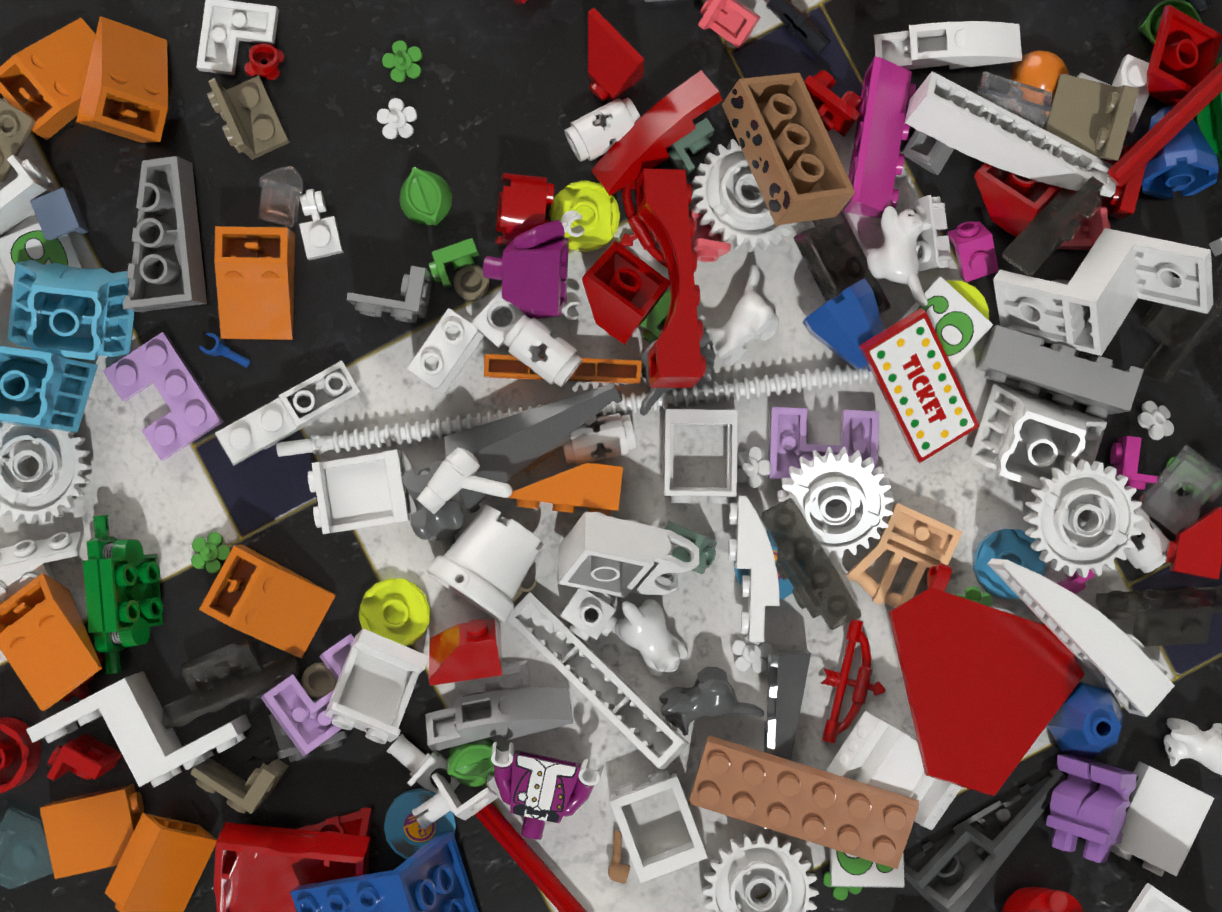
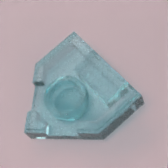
(22, 849)

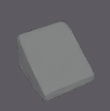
(927, 152)

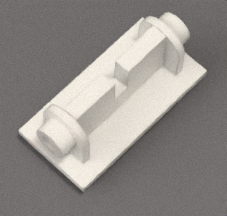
(931, 249)

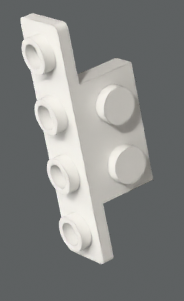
(30, 559)

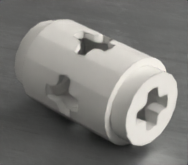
(587, 133)
(524, 345)
(614, 435)
(1149, 548)

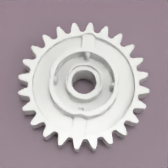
(726, 207)
(56, 477)
(842, 478)
(1108, 524)
(760, 863)

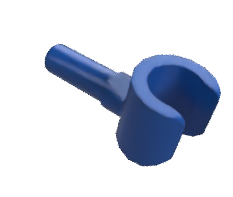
(221, 349)

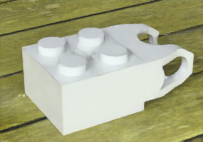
(621, 556)

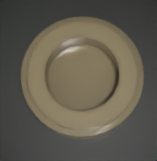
(471, 283)
(318, 680)

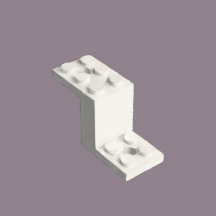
(1105, 289)
(137, 727)

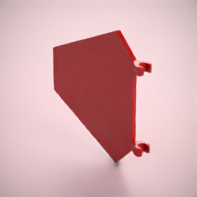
(977, 683)

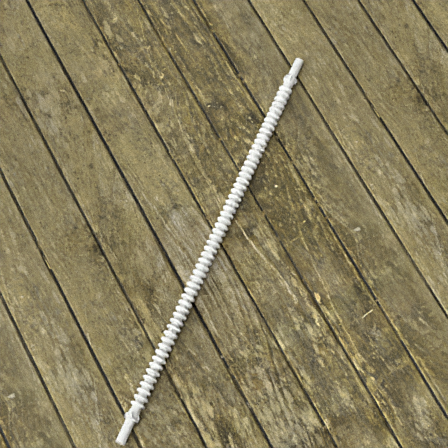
(321, 444)

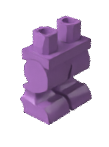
(1088, 813)

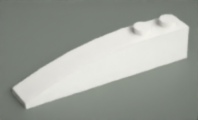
(1000, 137)
(1095, 640)
(598, 682)

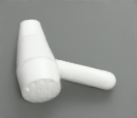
(457, 473)

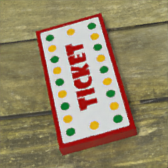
(919, 385)

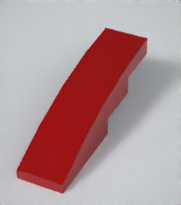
(654, 132)

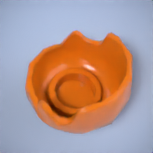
(1039, 70)

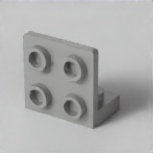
(414, 287)

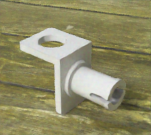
(419, 763)
(447, 801)

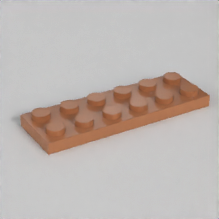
(803, 802)

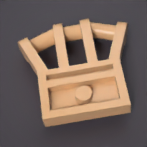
(911, 537)

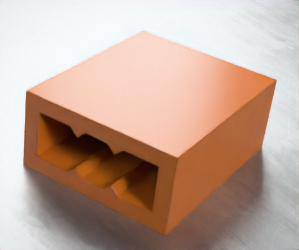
(90, 829)
(160, 865)

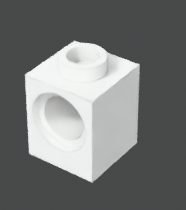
(485, 323)

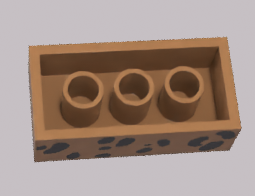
(787, 148)

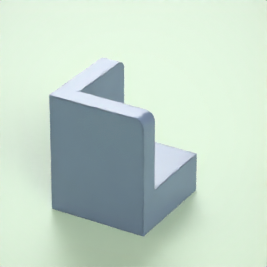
(59, 214)

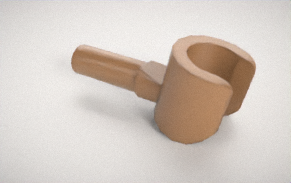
(618, 871)

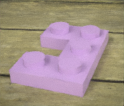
(190, 408)
(789, 438)
(296, 711)

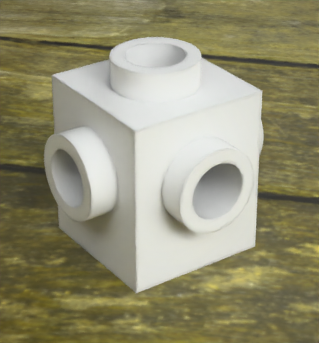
(585, 627)

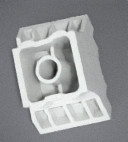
(1031, 435)
(892, 761)

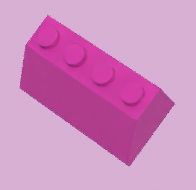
(879, 137)

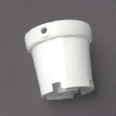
(488, 563)

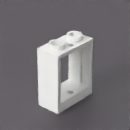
(726, 418)
(670, 859)

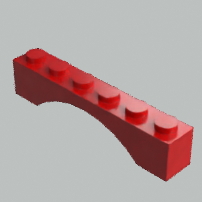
(664, 209)

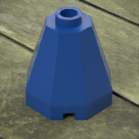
(1182, 164)
(847, 323)
(1087, 722)

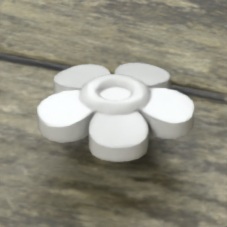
(397, 119)
(1156, 420)
(752, 467)
(751, 654)

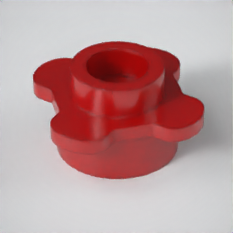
(264, 53)

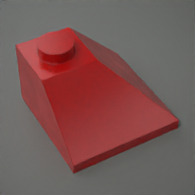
(1181, 56)
(611, 60)
(1012, 198)
(622, 291)
(1198, 547)
(466, 652)

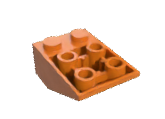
(50, 77)
(126, 83)
(255, 282)
(584, 486)
(267, 601)
(46, 641)

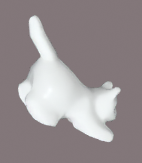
(898, 256)
(749, 321)
(647, 631)
(1191, 742)

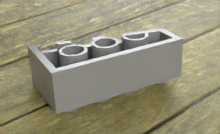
(166, 239)
(1058, 372)

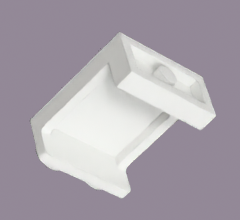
(16, 196)
(446, 351)
(359, 492)
(375, 686)
(1161, 821)

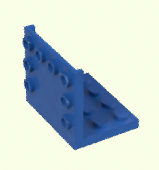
(425, 882)

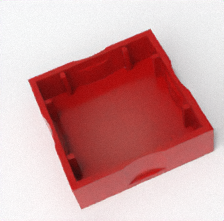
(264, 863)

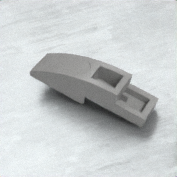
(499, 712)

